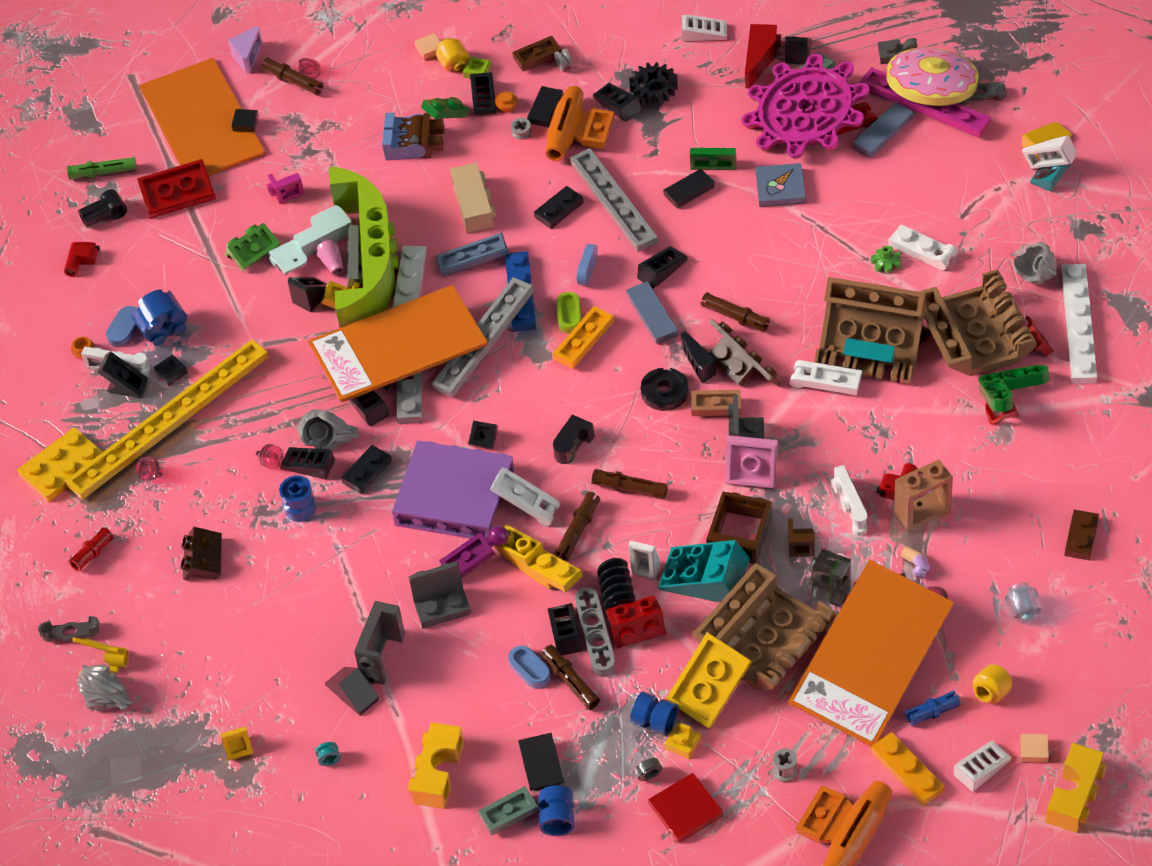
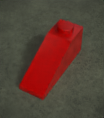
(761, 50)

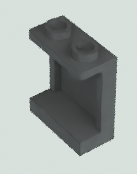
(381, 625)

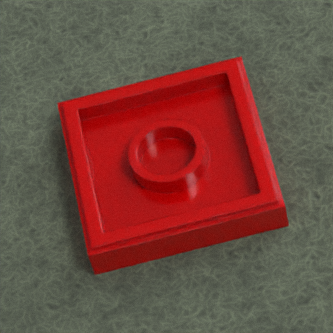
(685, 807)

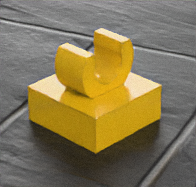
(682, 740)
(236, 743)

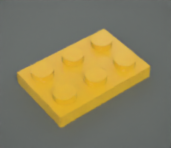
(57, 463)
(709, 680)

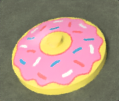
(932, 76)

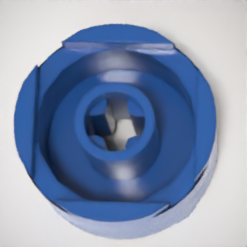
(159, 316)

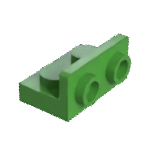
(251, 246)

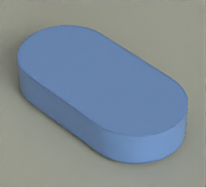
(587, 264)
(122, 327)
(529, 667)

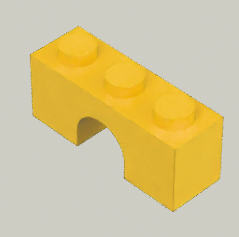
(439, 745)
(1069, 807)

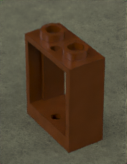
(738, 504)

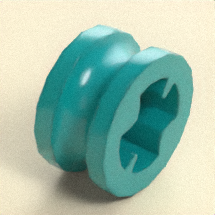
(328, 754)

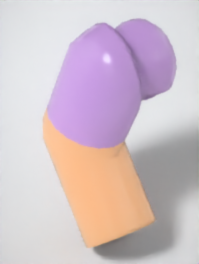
(917, 559)

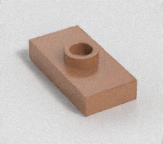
(713, 402)

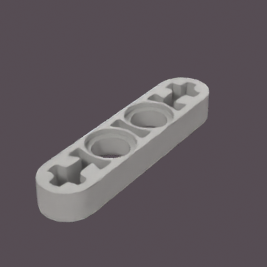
(595, 631)

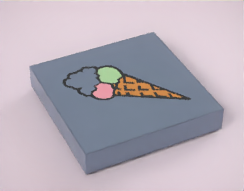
(780, 184)

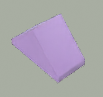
(246, 48)

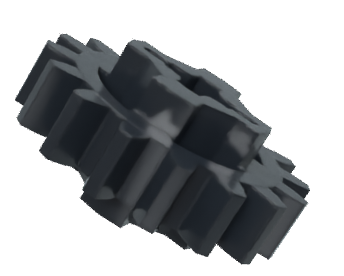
(653, 83)

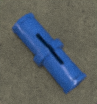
(932, 708)

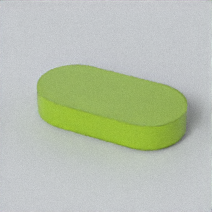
(568, 311)

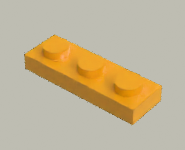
(583, 337)
(907, 769)

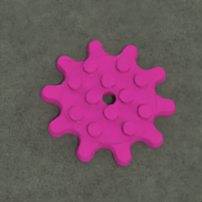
(814, 85)

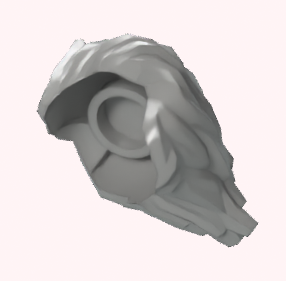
(1035, 263)
(325, 430)
(102, 688)

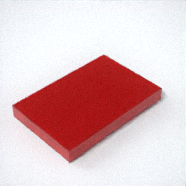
(176, 188)

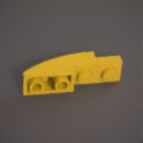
(537, 563)

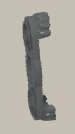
(992, 89)
(55, 633)

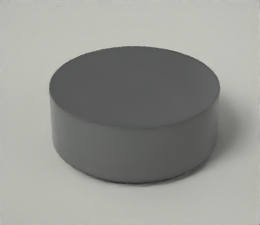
(648, 769)

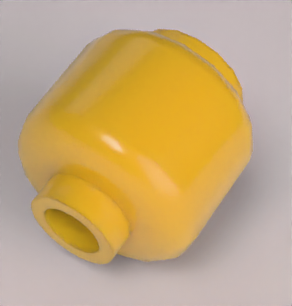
(452, 54)
(992, 684)

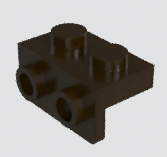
(201, 553)

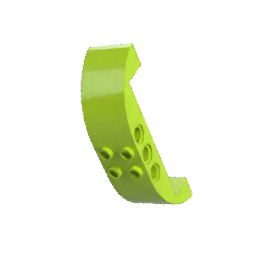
(360, 196)

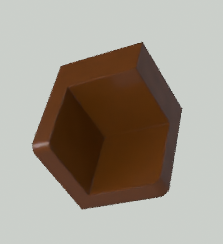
(800, 541)

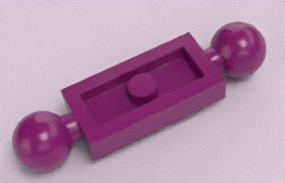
(476, 550)

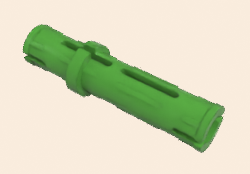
(94, 169)

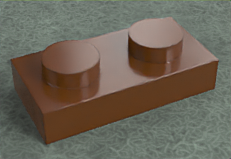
(536, 53)
(1081, 535)

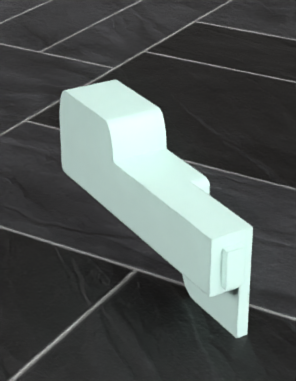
(326, 225)

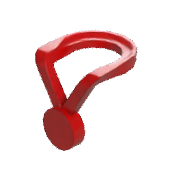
(993, 420)

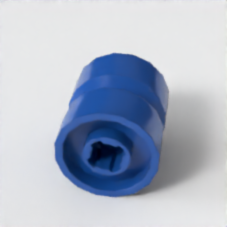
(297, 498)
(659, 715)
(556, 810)

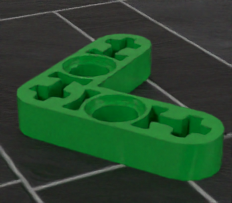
(997, 386)

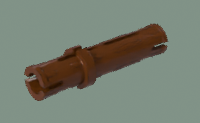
(284, 72)
(744, 316)
(618, 481)
(582, 517)
(563, 669)

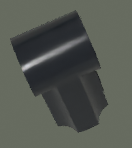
(108, 205)

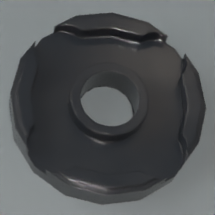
(664, 399)

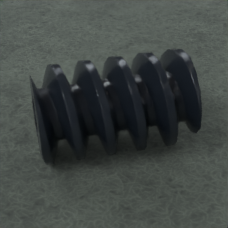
(615, 582)

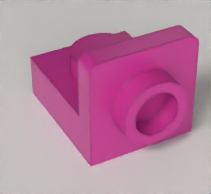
(285, 188)

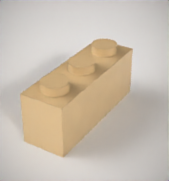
(473, 197)

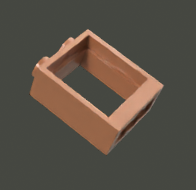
(928, 508)

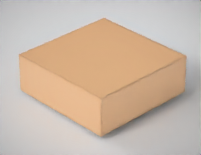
(427, 46)
(1034, 748)

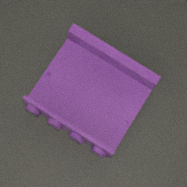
(449, 490)

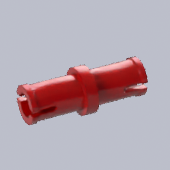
(91, 549)

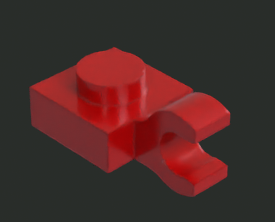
(1042, 343)

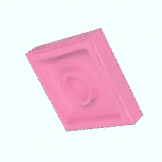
(751, 461)

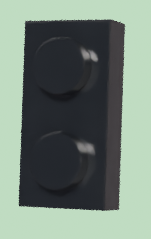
(558, 207)
(366, 469)

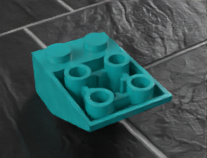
(704, 569)

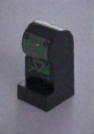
(571, 437)

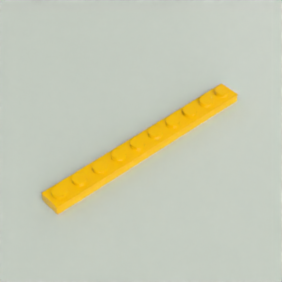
(166, 419)

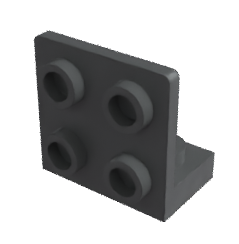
(744, 427)
(439, 594)

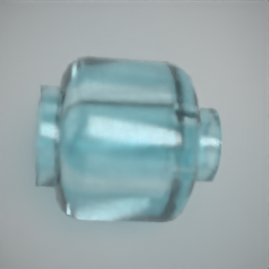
(1023, 602)

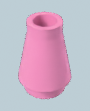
(330, 256)

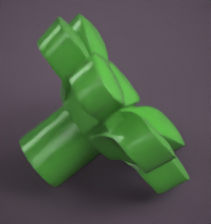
(885, 259)

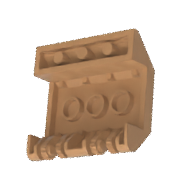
(875, 316)
(978, 326)
(765, 626)

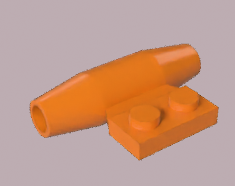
(571, 123)
(844, 825)

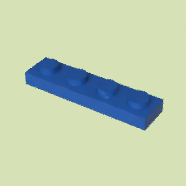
(519, 267)

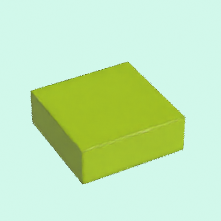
(476, 66)

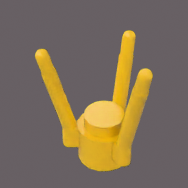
(115, 656)

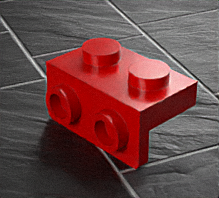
(636, 621)

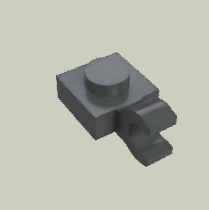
(890, 48)

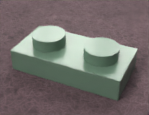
(508, 810)

